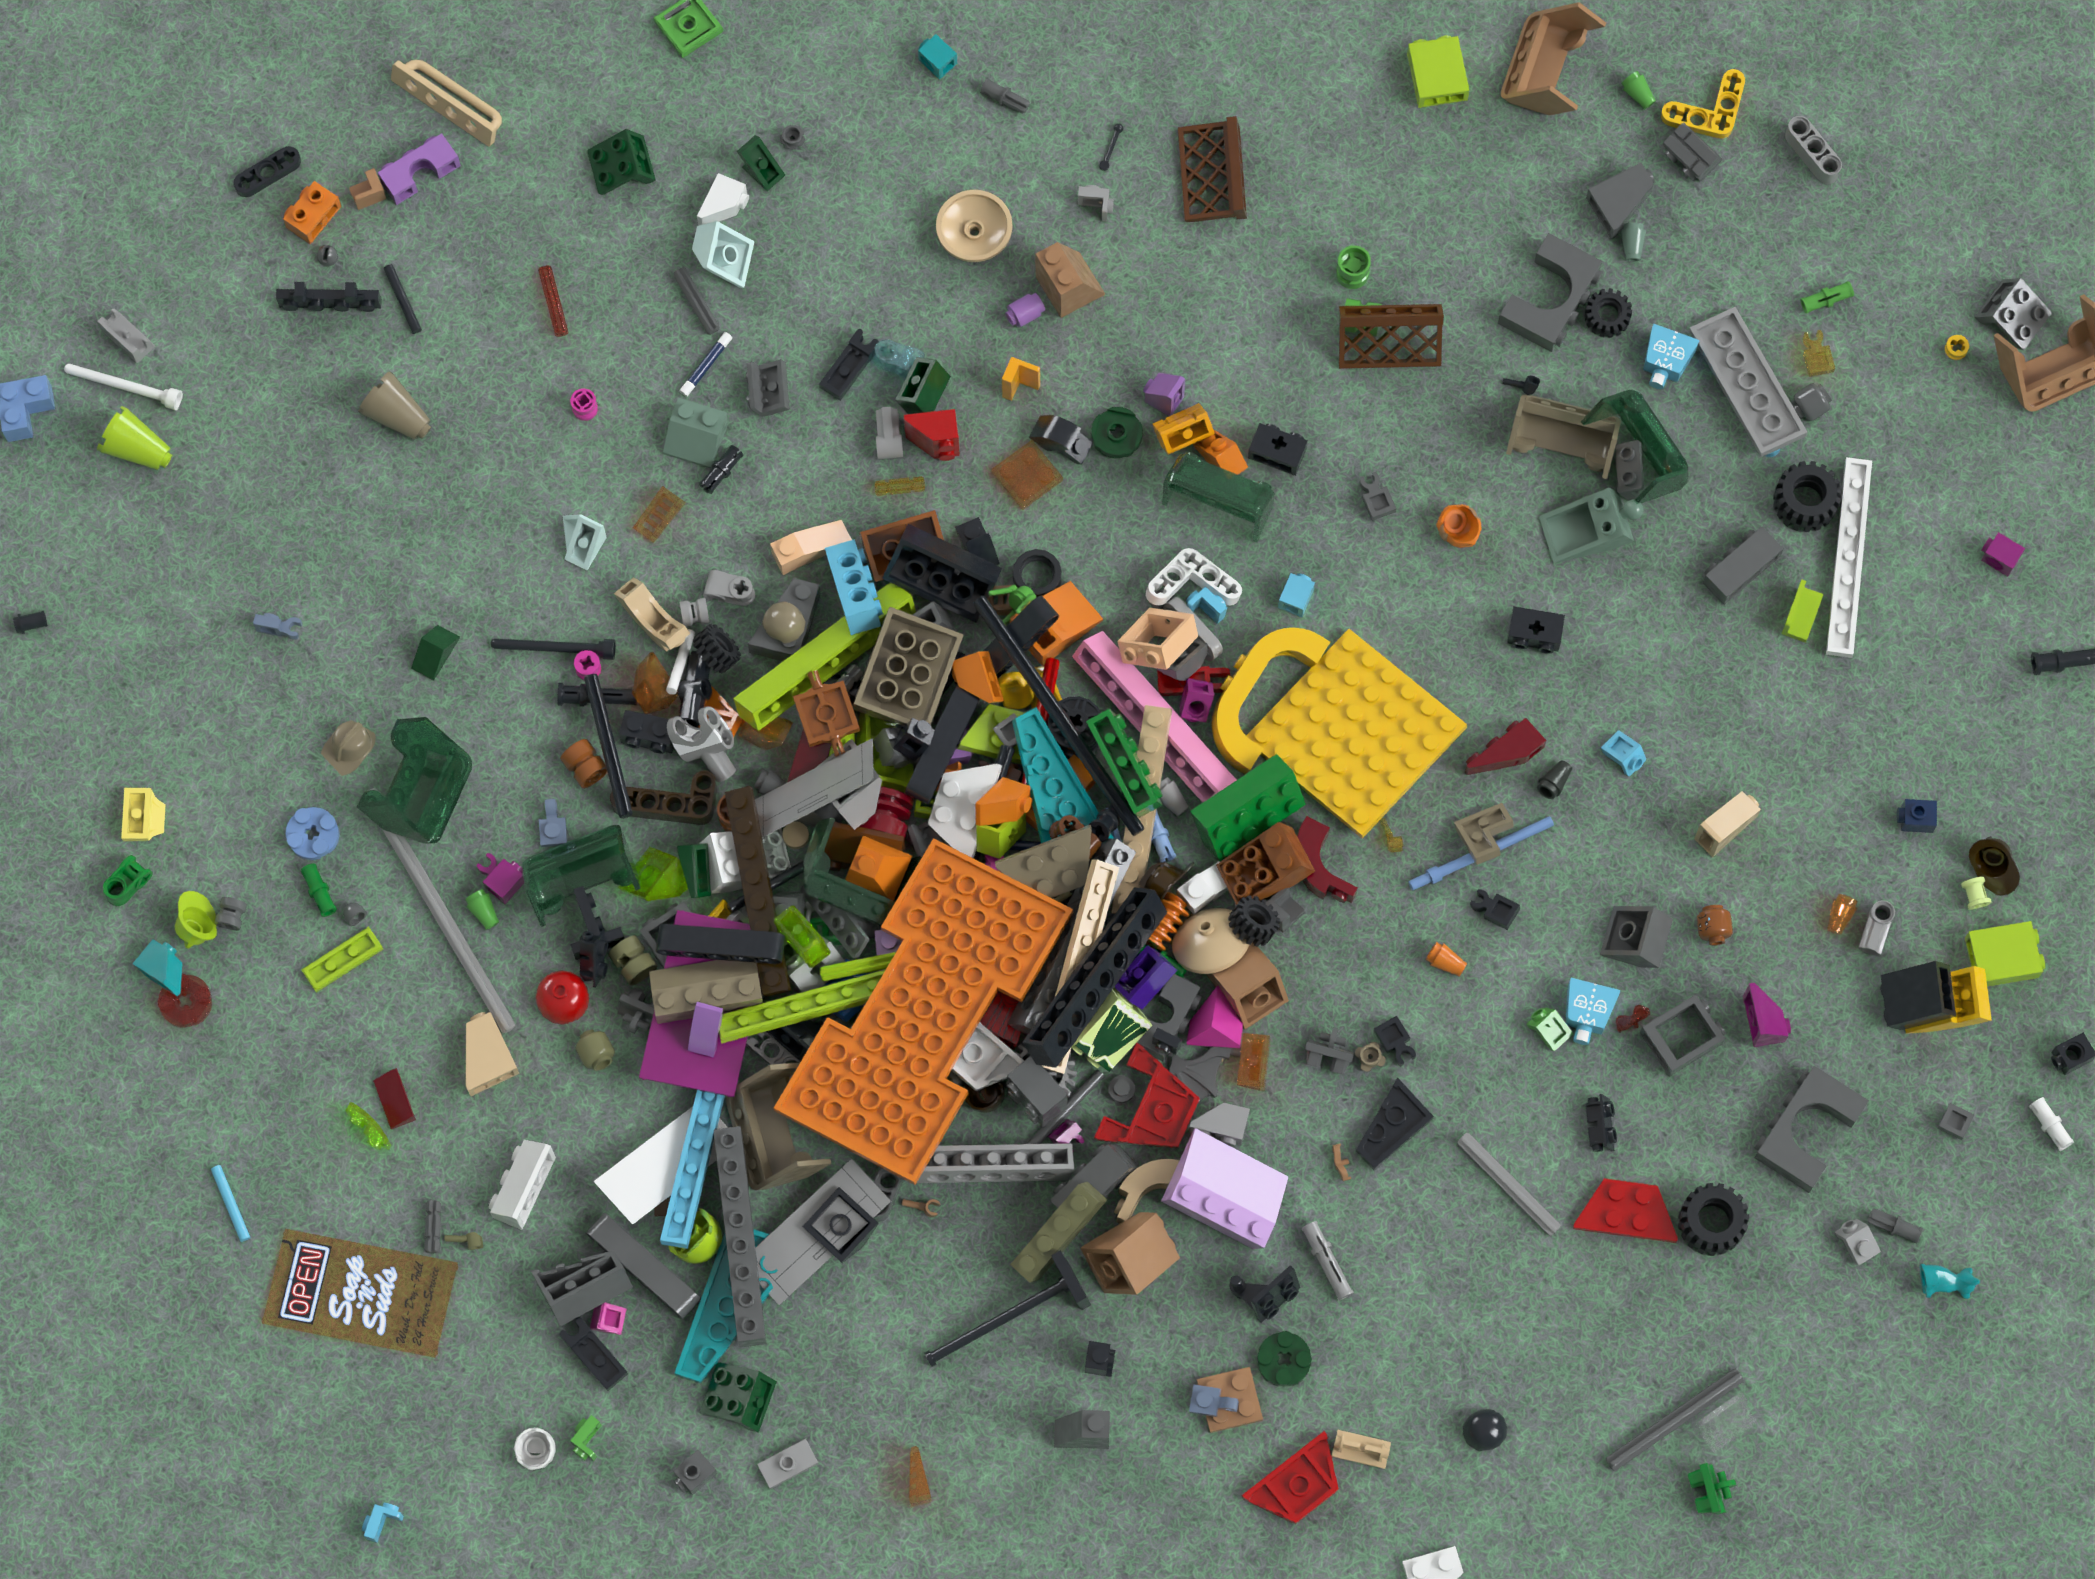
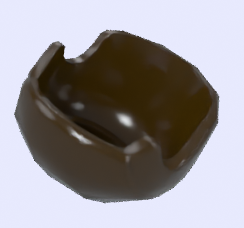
(992, 1094)

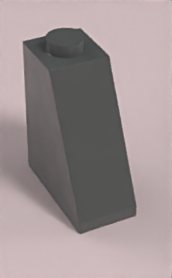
(1620, 197)
(1083, 1430)

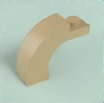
(651, 616)
(1140, 1182)

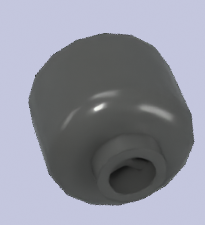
(1812, 402)

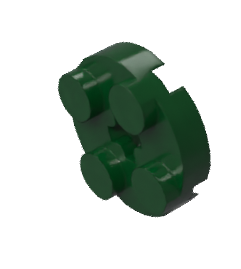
(1108, 421)
(1284, 1343)

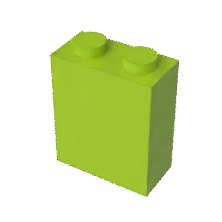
(1438, 71)
(2006, 953)

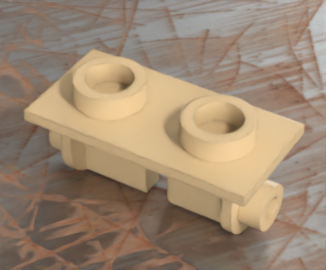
(1361, 1449)

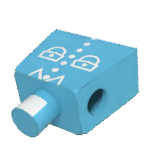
(1668, 355)
(1588, 1008)

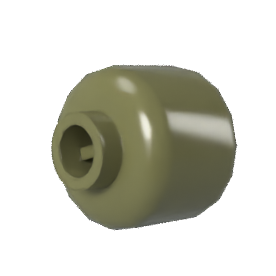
(595, 1050)

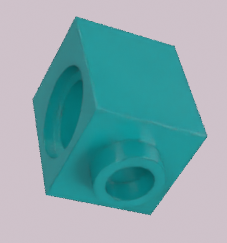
(937, 56)

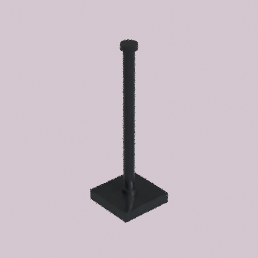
(1066, 1283)

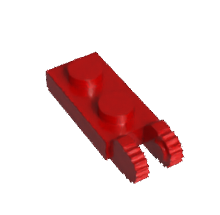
(1171, 687)

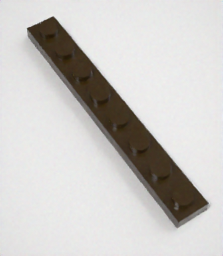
(755, 881)

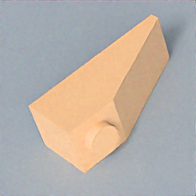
(807, 545)

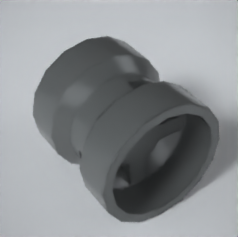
(230, 913)

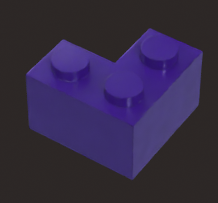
(1145, 977)

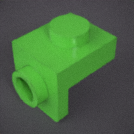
(584, 1432)

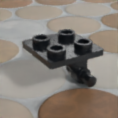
(1267, 1298)

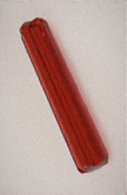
(553, 301)

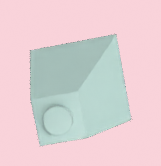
(723, 252)

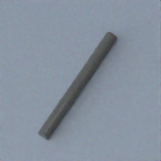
(1072, 1102)

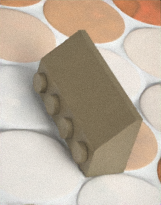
(715, 983)

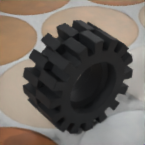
(1612, 299)
(716, 648)
(1254, 932)

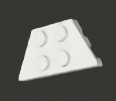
(954, 806)
(985, 1060)

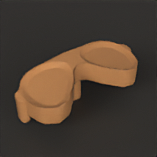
(1339, 1163)

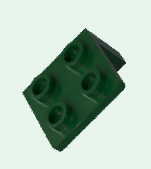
(620, 160)
(738, 1395)

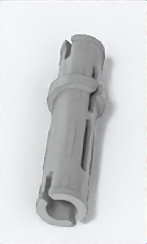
(1322, 1251)

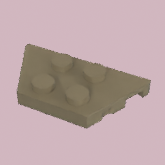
(1053, 865)

